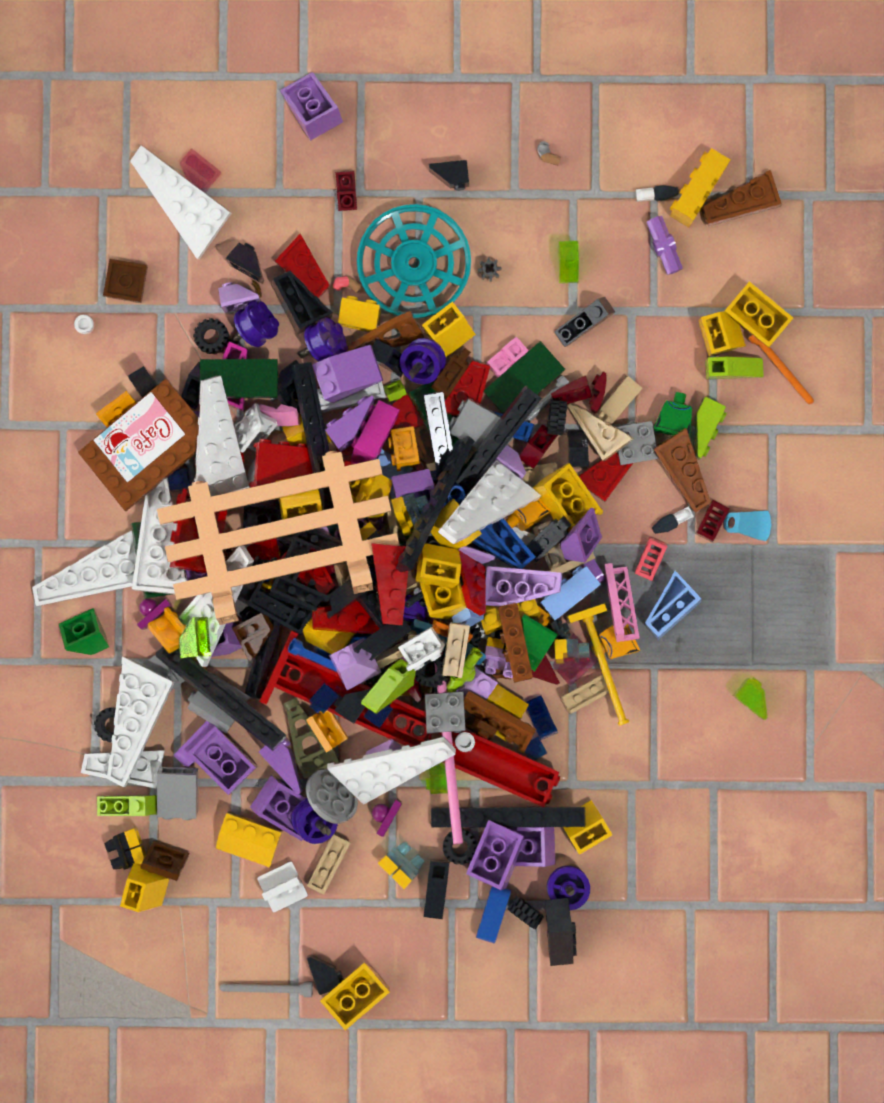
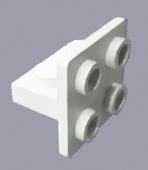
(253, 428)
(422, 648)
(282, 886)

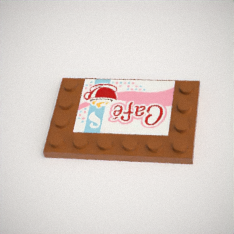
(144, 445)

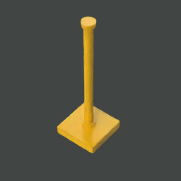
(587, 617)

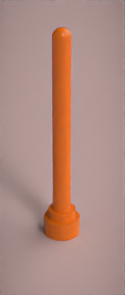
(784, 370)

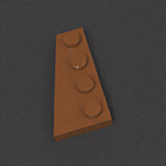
(749, 199)

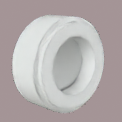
(84, 324)
(464, 741)

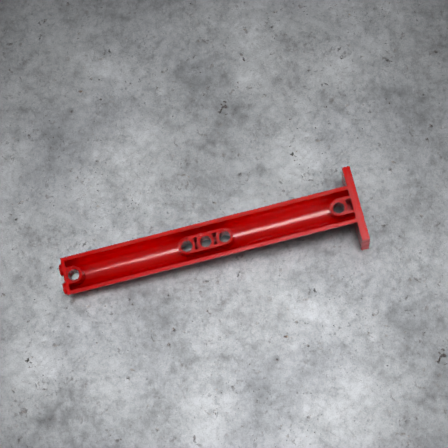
(485, 761)

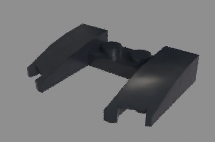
(286, 587)
(278, 610)
(387, 634)

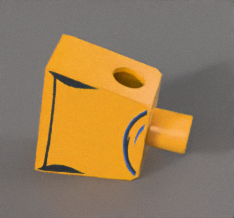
(528, 515)
(616, 649)

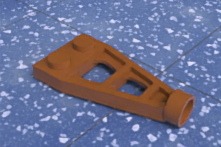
(404, 323)

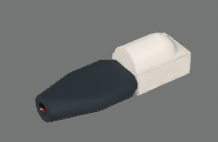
(657, 193)
(672, 520)
(418, 596)

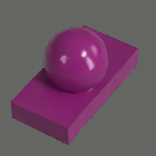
(151, 611)
(384, 815)

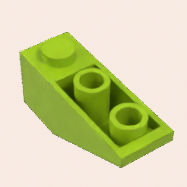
(733, 367)
(706, 421)
(389, 686)
(127, 805)

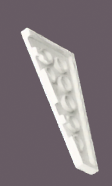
(188, 207)
(217, 445)
(490, 500)
(151, 567)
(96, 573)
(203, 604)
(137, 710)
(388, 769)

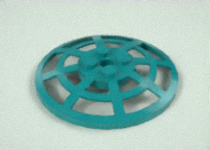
(413, 249)

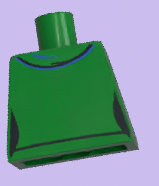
(674, 416)

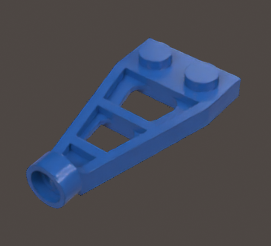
(296, 648)

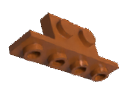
(515, 642)

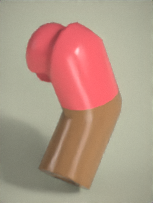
(346, 281)

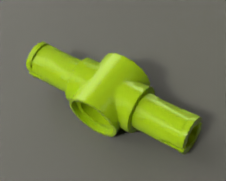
(468, 671)

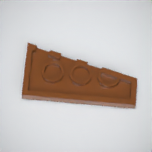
(681, 463)
(506, 723)

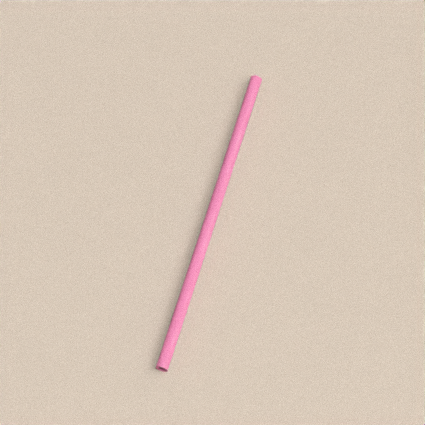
(451, 777)

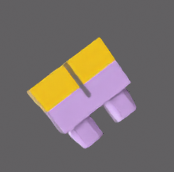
(495, 658)

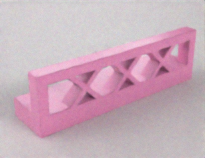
(614, 603)

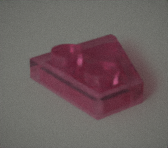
(199, 170)
(571, 670)

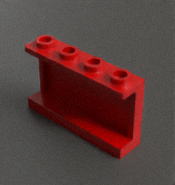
(280, 462)
(186, 531)

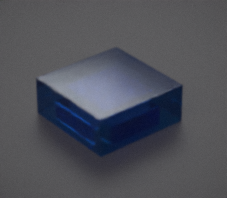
(535, 749)

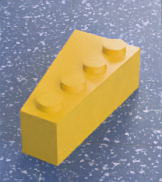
(699, 188)

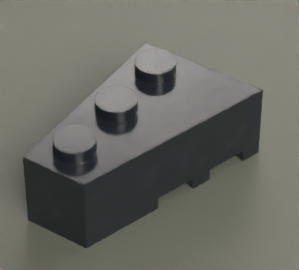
(299, 303)
(560, 932)

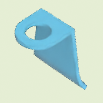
(752, 524)

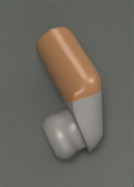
(545, 154)

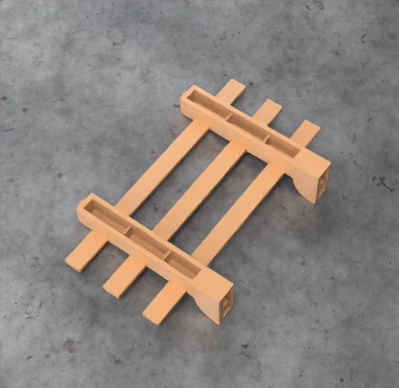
(213, 543)

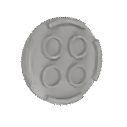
(330, 797)

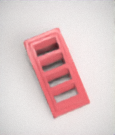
(651, 541)

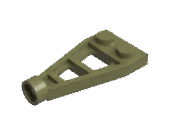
(307, 763)

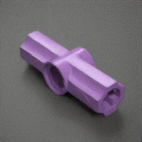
(664, 245)

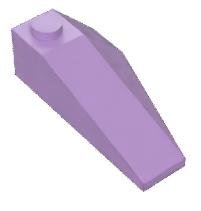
(519, 585)

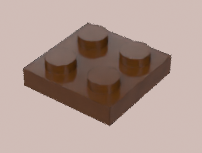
(125, 281)
(165, 860)

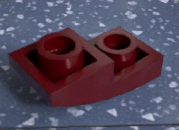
(346, 190)
(600, 386)

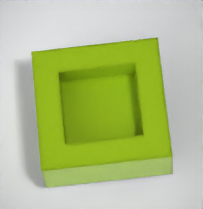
(394, 390)

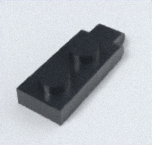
(549, 537)

